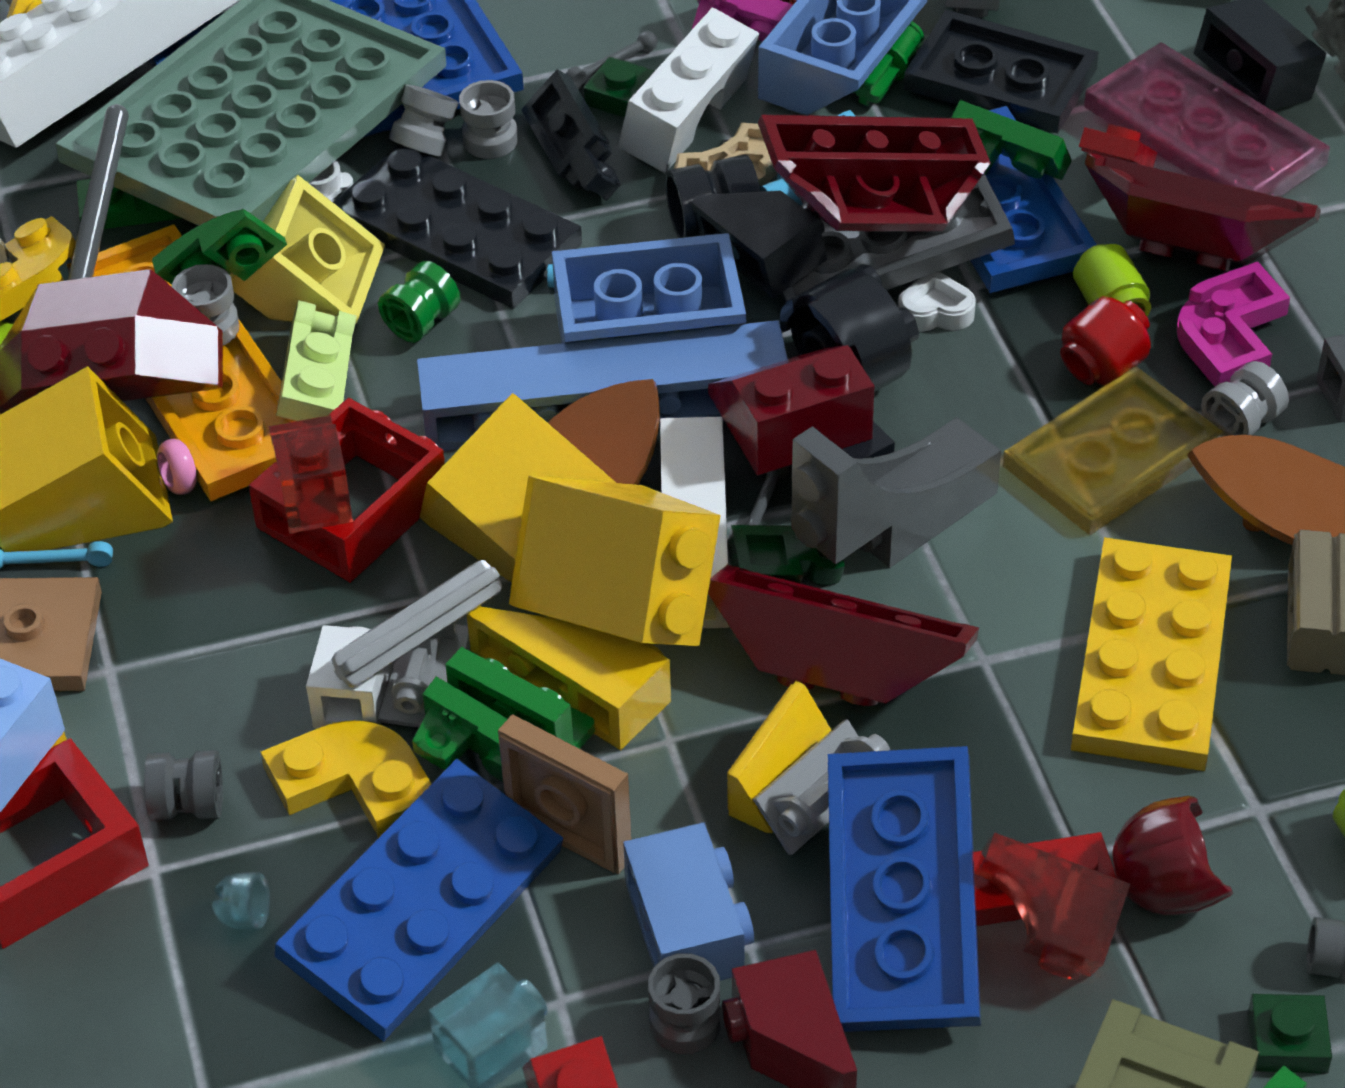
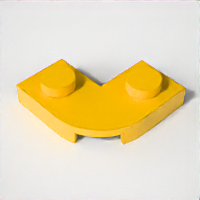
(35, 257)
(346, 758)

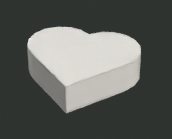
(939, 303)

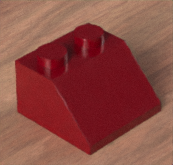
(789, 397)

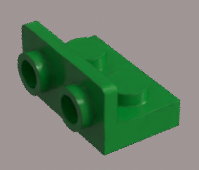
(509, 694)

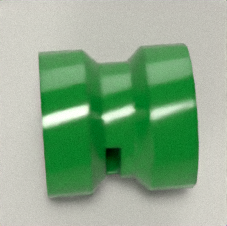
(413, 307)

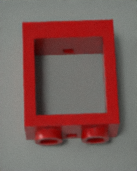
(353, 546)
(81, 871)

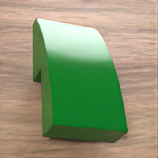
(231, 241)

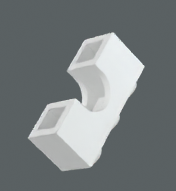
(698, 72)

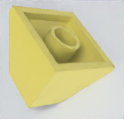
(324, 262)

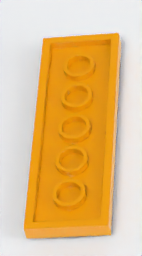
(219, 426)

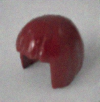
(1167, 859)

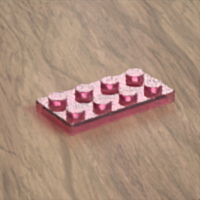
(1206, 124)

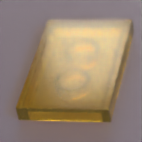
(1110, 450)

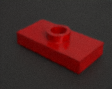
(1118, 144)

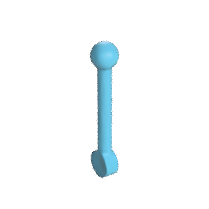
(97, 554)

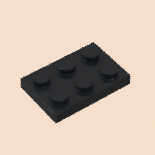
(1001, 68)

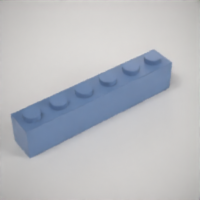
(469, 387)

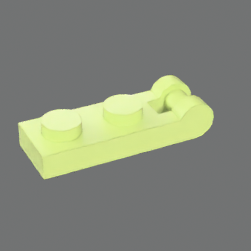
(315, 363)

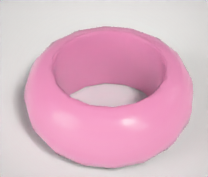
(176, 466)

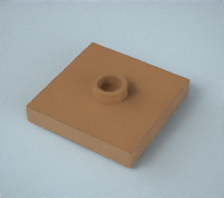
(50, 626)
(567, 791)

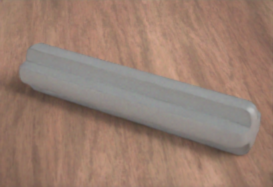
(416, 623)

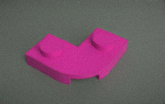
(1219, 318)

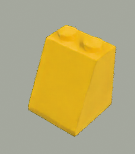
(77, 469)
(483, 486)
(615, 559)

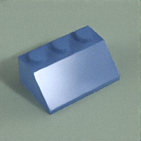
(828, 49)
(646, 288)

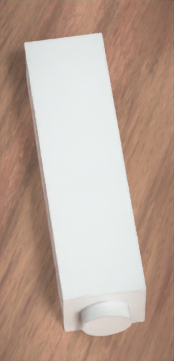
(695, 474)

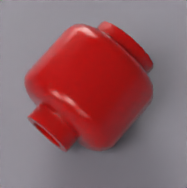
(1105, 340)

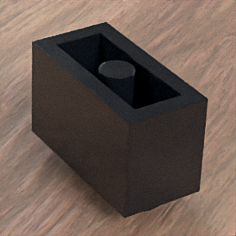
(1259, 53)

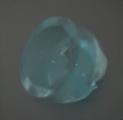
(243, 901)

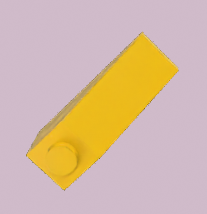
(596, 672)

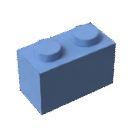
(685, 898)

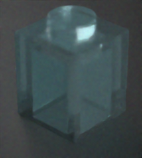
(489, 1027)

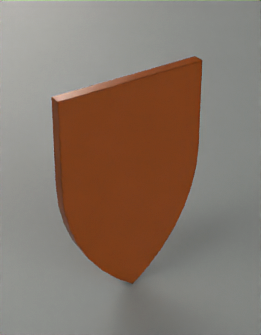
(615, 428)
(1274, 484)

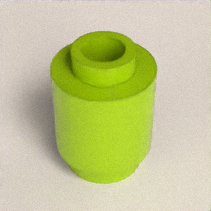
(1111, 273)

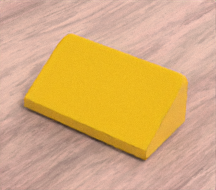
(778, 743)

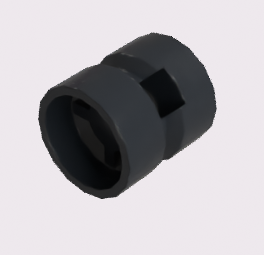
(686, 183)

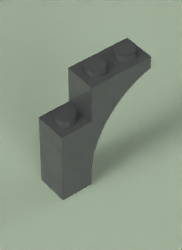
(888, 500)

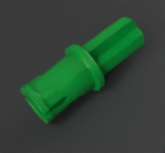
(892, 66)

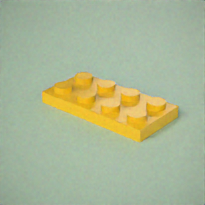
(1152, 654)

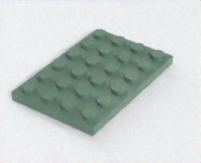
(255, 104)

